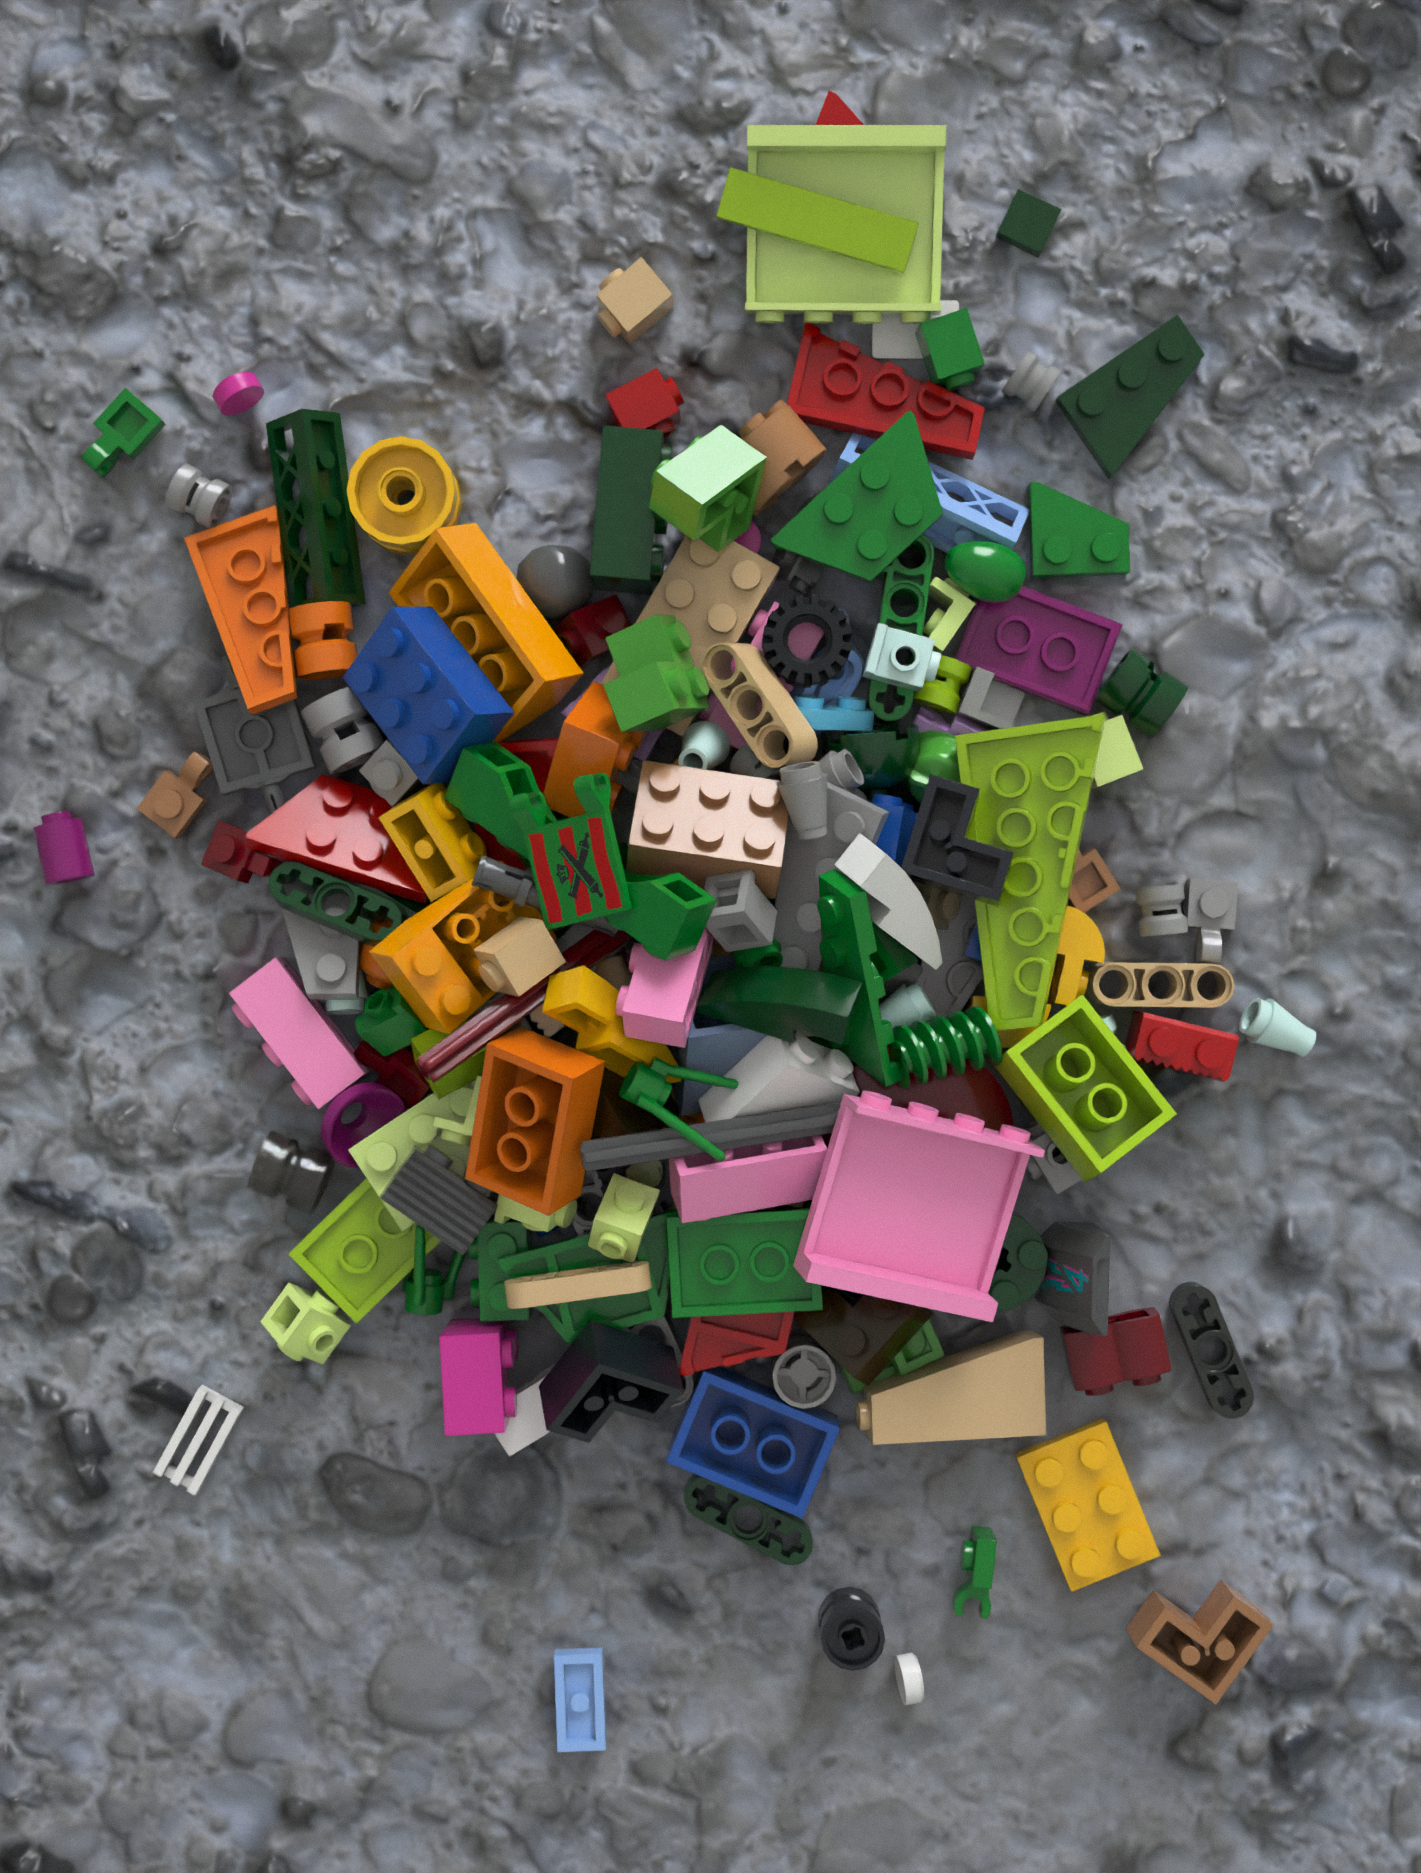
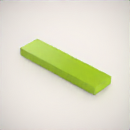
(817, 220)

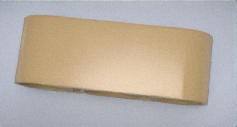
(739, 697)
(1181, 990)

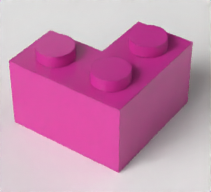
(475, 1376)

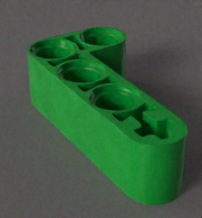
(916, 585)

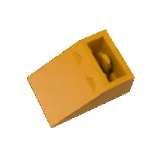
(434, 957)

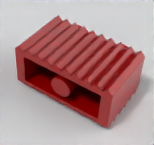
(1181, 1046)

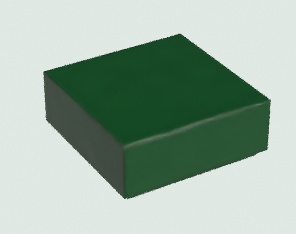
(1028, 223)

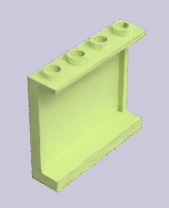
(868, 165)

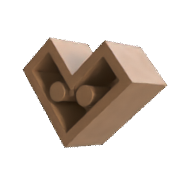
(1201, 1649)

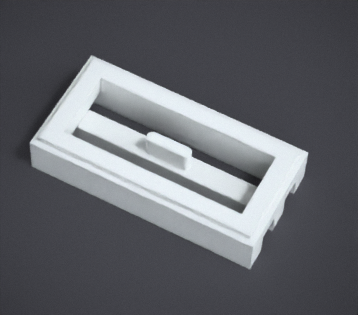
(179, 1474)

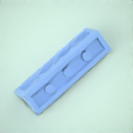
(962, 520)

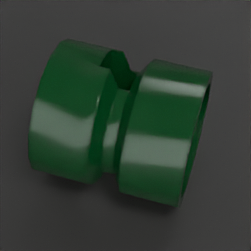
(1141, 693)

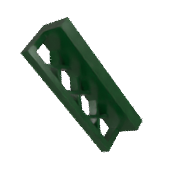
(321, 508)

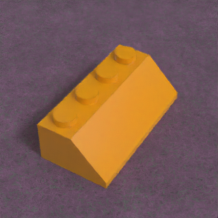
(492, 620)

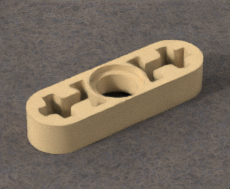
(577, 1284)

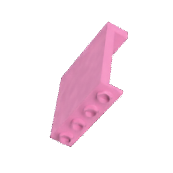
(913, 1205)

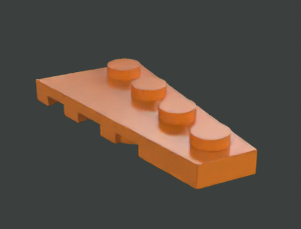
(248, 598)

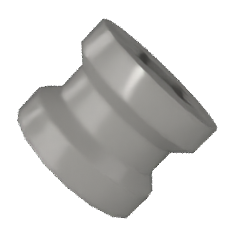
(1031, 381)

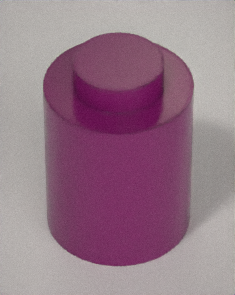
(63, 848)

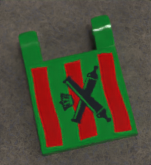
(576, 858)

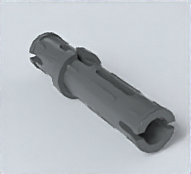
(521, 888)

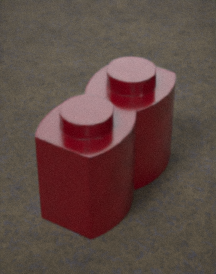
(1130, 1351)

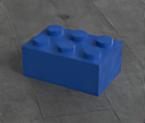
(426, 692)
(752, 1440)

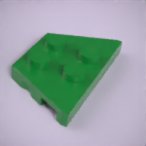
(870, 508)
(614, 1311)

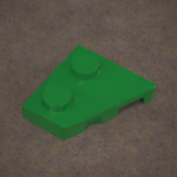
(1073, 537)

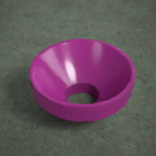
(378, 1108)

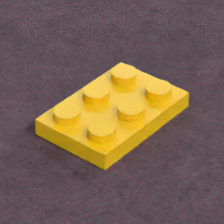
(1087, 1504)

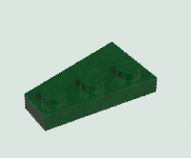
(1129, 392)

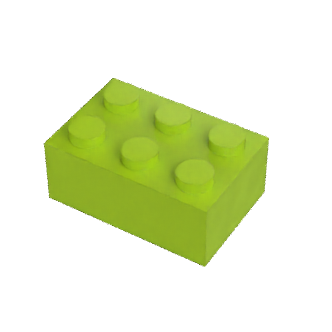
(1084, 1089)

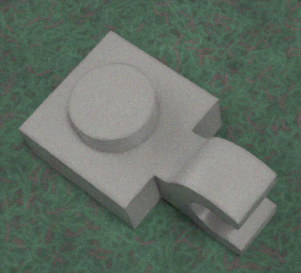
(1210, 908)

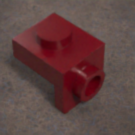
(586, 629)

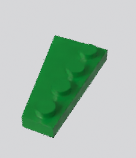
(845, 951)

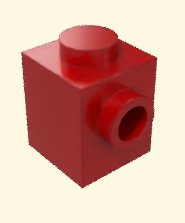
(647, 403)

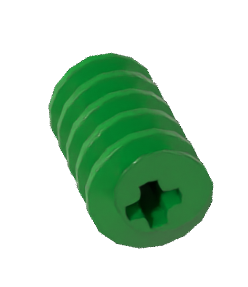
(944, 1042)

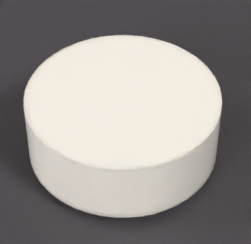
(909, 1678)

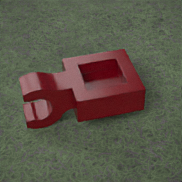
(230, 857)
(396, 1072)

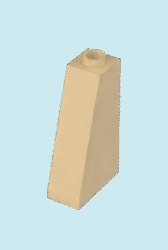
(963, 1396)

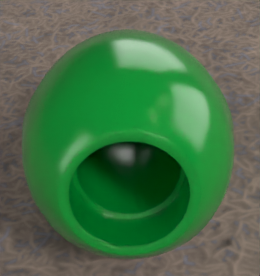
(986, 570)

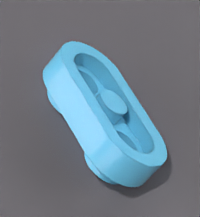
(847, 714)

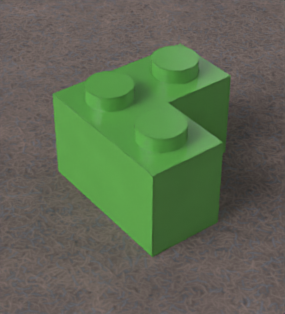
(709, 488)
(656, 675)

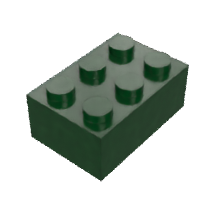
(625, 528)

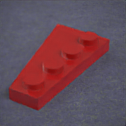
(859, 395)

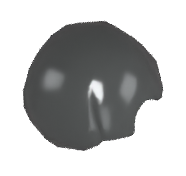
(556, 580)

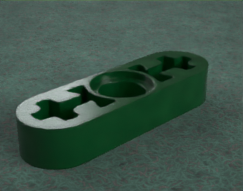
(310, 878)
(774, 1546)

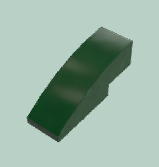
(782, 1001)

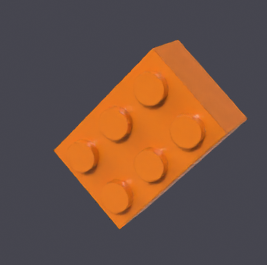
(532, 1117)

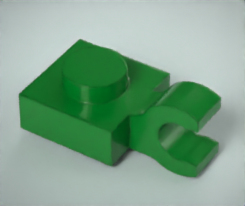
(125, 427)
(978, 1559)

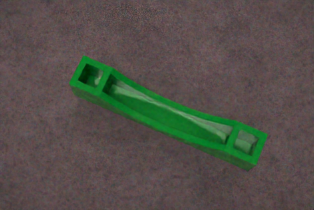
(666, 909)

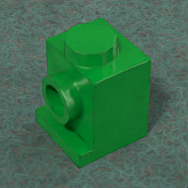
(388, 1022)

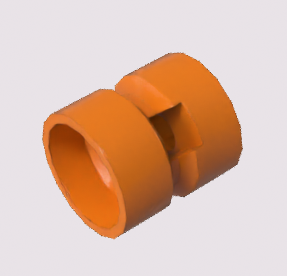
(323, 639)

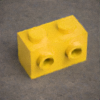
(434, 840)

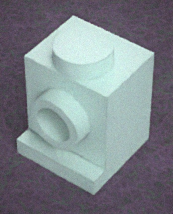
(882, 662)

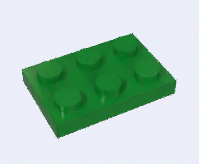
(739, 1265)

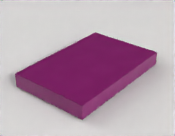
(1041, 647)

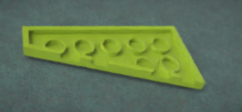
(1035, 804)

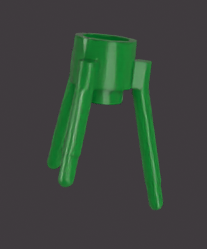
(649, 1090)
(424, 1286)

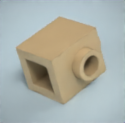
(632, 301)
(518, 957)

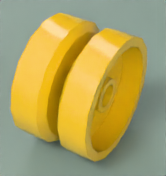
(388, 472)

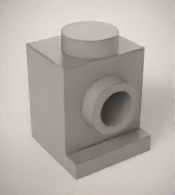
(742, 912)

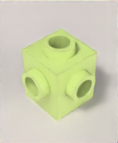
(312, 1330)

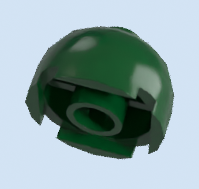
(881, 754)

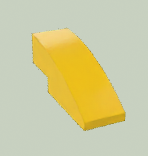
(589, 1007)

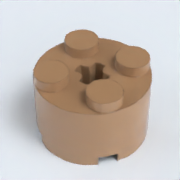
(789, 448)

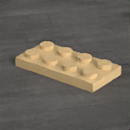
(711, 596)

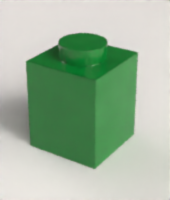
(950, 350)

